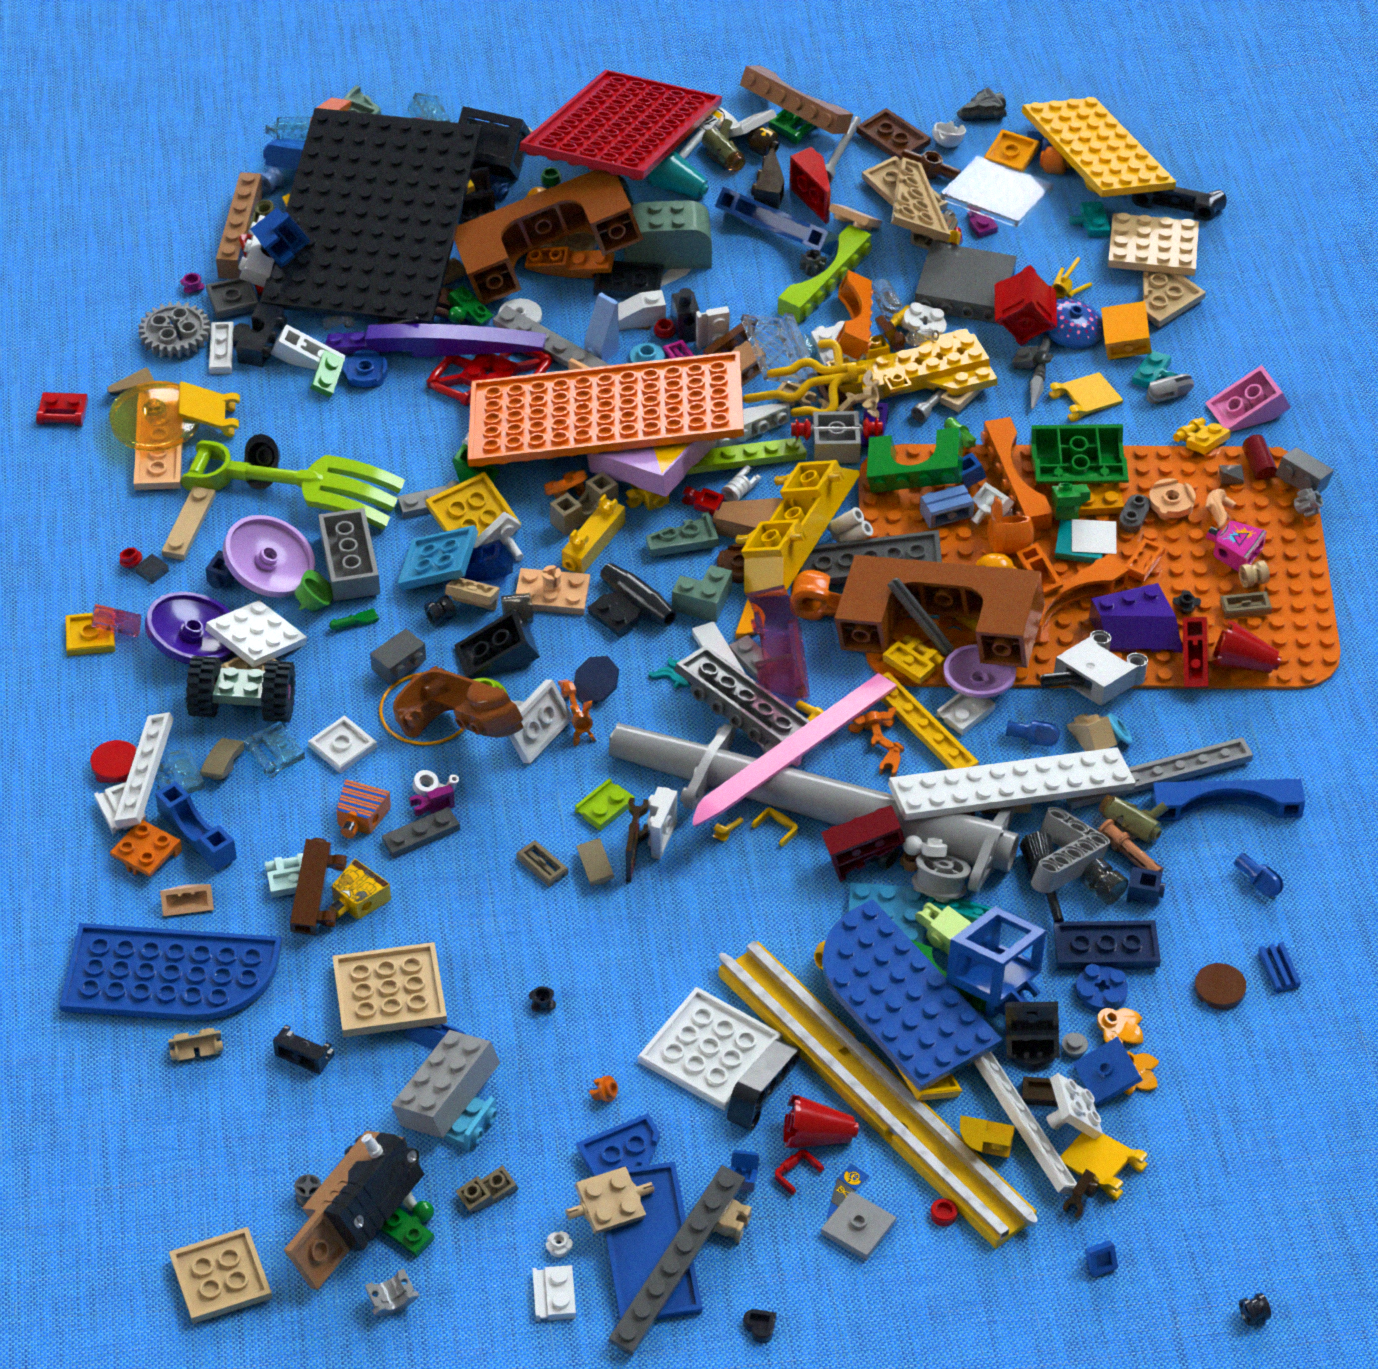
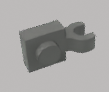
(1028, 356)

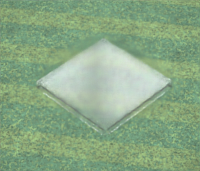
(996, 191)

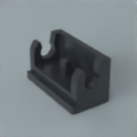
(302, 1051)

